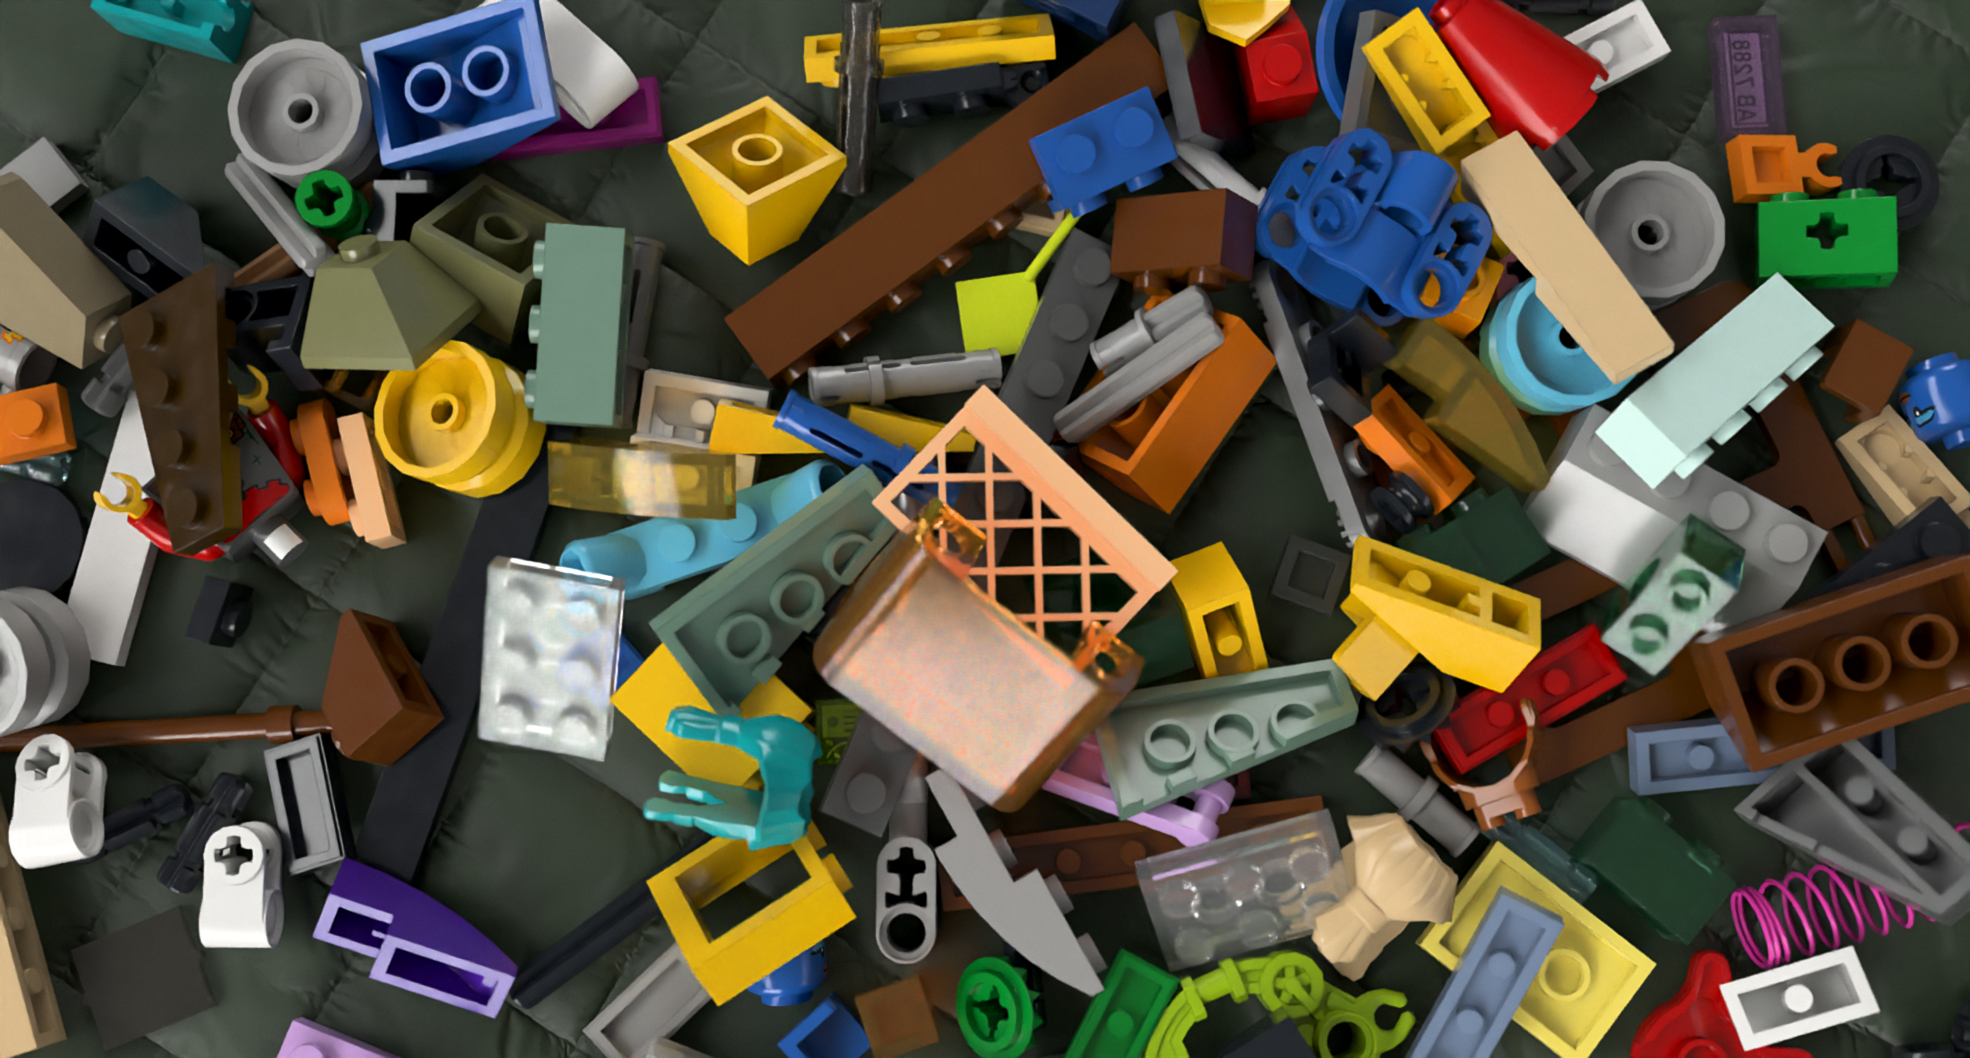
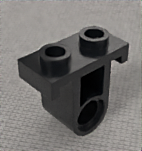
(272, 328)

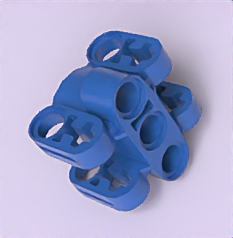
(1374, 227)

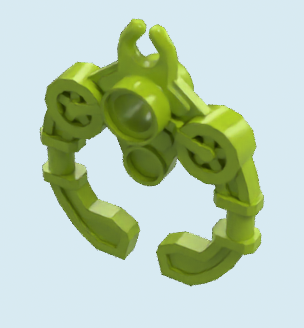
(1288, 981)

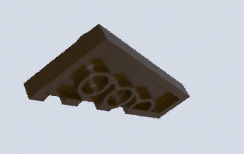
(186, 405)

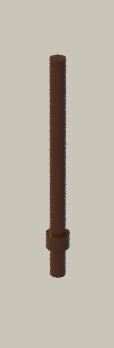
(279, 725)

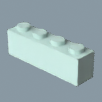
(1713, 380)

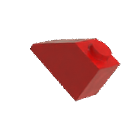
(1277, 72)

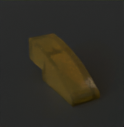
(1468, 404)
(642, 478)

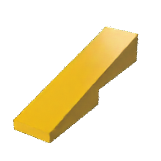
(1432, 97)
(749, 430)

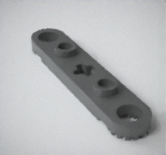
(1337, 452)

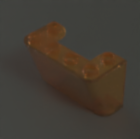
(962, 670)

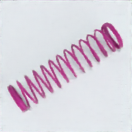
(1770, 920)

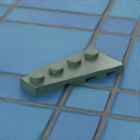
(756, 606)
(1207, 729)

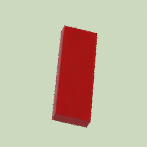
(1557, 681)

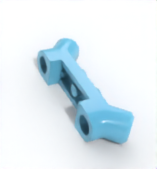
(680, 548)

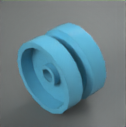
(1531, 363)

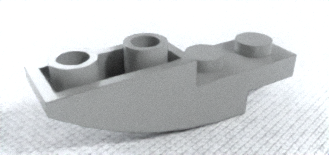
(1020, 910)

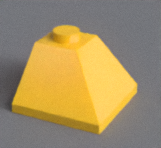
(756, 177)

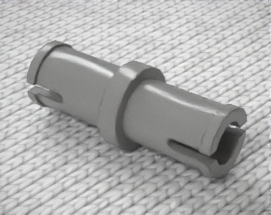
(1418, 800)

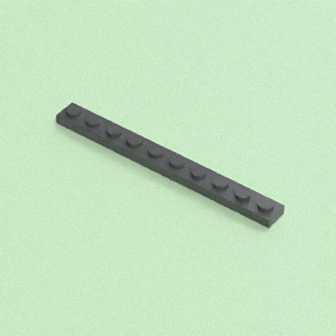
(1035, 390)

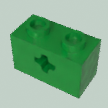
(1857, 221)

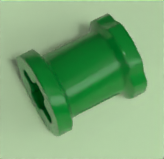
(315, 200)

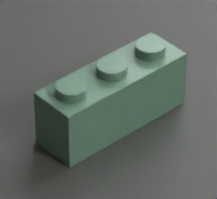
(581, 326)

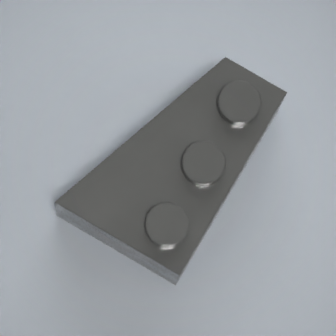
(1866, 825)

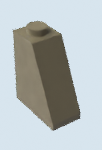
(53, 282)

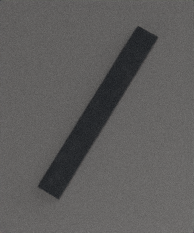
(418, 783)

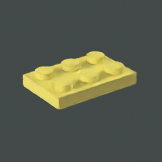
(1583, 977)

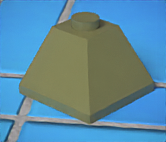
(382, 308)

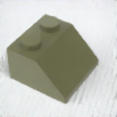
(487, 245)

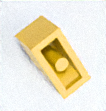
(1217, 613)

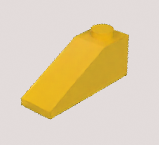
(1449, 615)

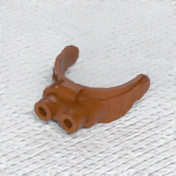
(1510, 794)

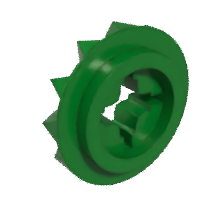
(982, 1022)

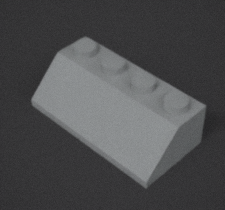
(1615, 521)

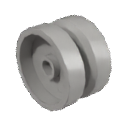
(305, 112)
(1657, 228)
(40, 659)

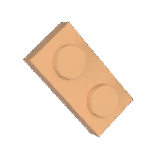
(375, 506)

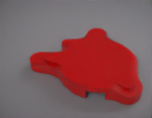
(1698, 1021)

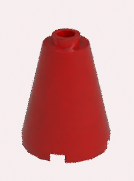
(1518, 68)

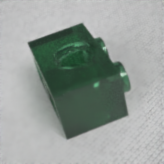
(1673, 594)

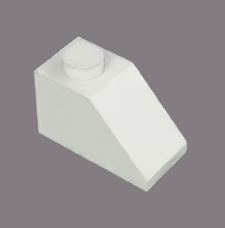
(1799, 998)

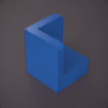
(827, 1032)

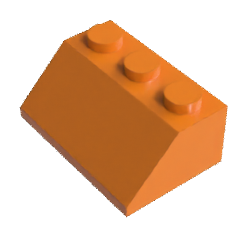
(1172, 432)

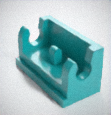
(196, 26)

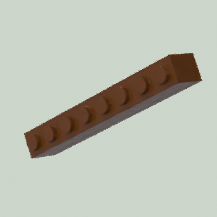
(933, 219)

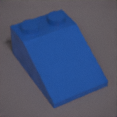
(460, 87)

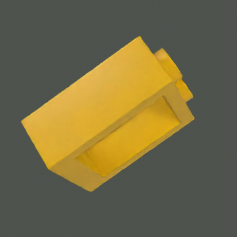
(766, 938)

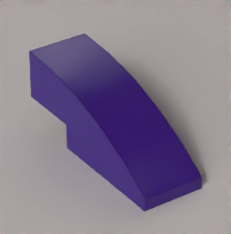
(414, 940)

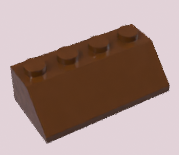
(1841, 662)

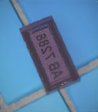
(1746, 76)

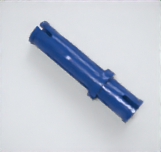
(856, 446)

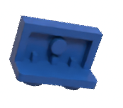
(1102, 150)

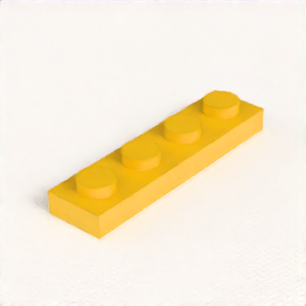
(942, 46)

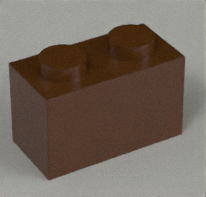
(1184, 240)

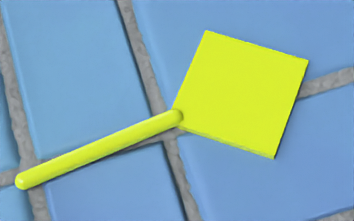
(1001, 307)

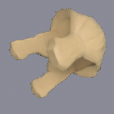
(1391, 883)

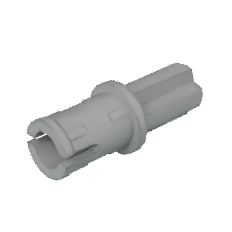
(1148, 328)

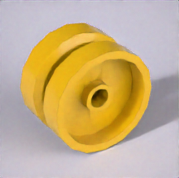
(458, 422)

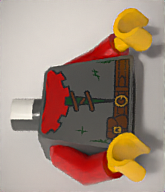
(269, 488)

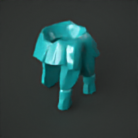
(733, 812)

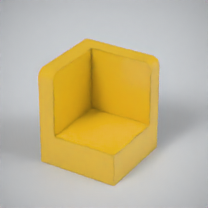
(1372, 652)

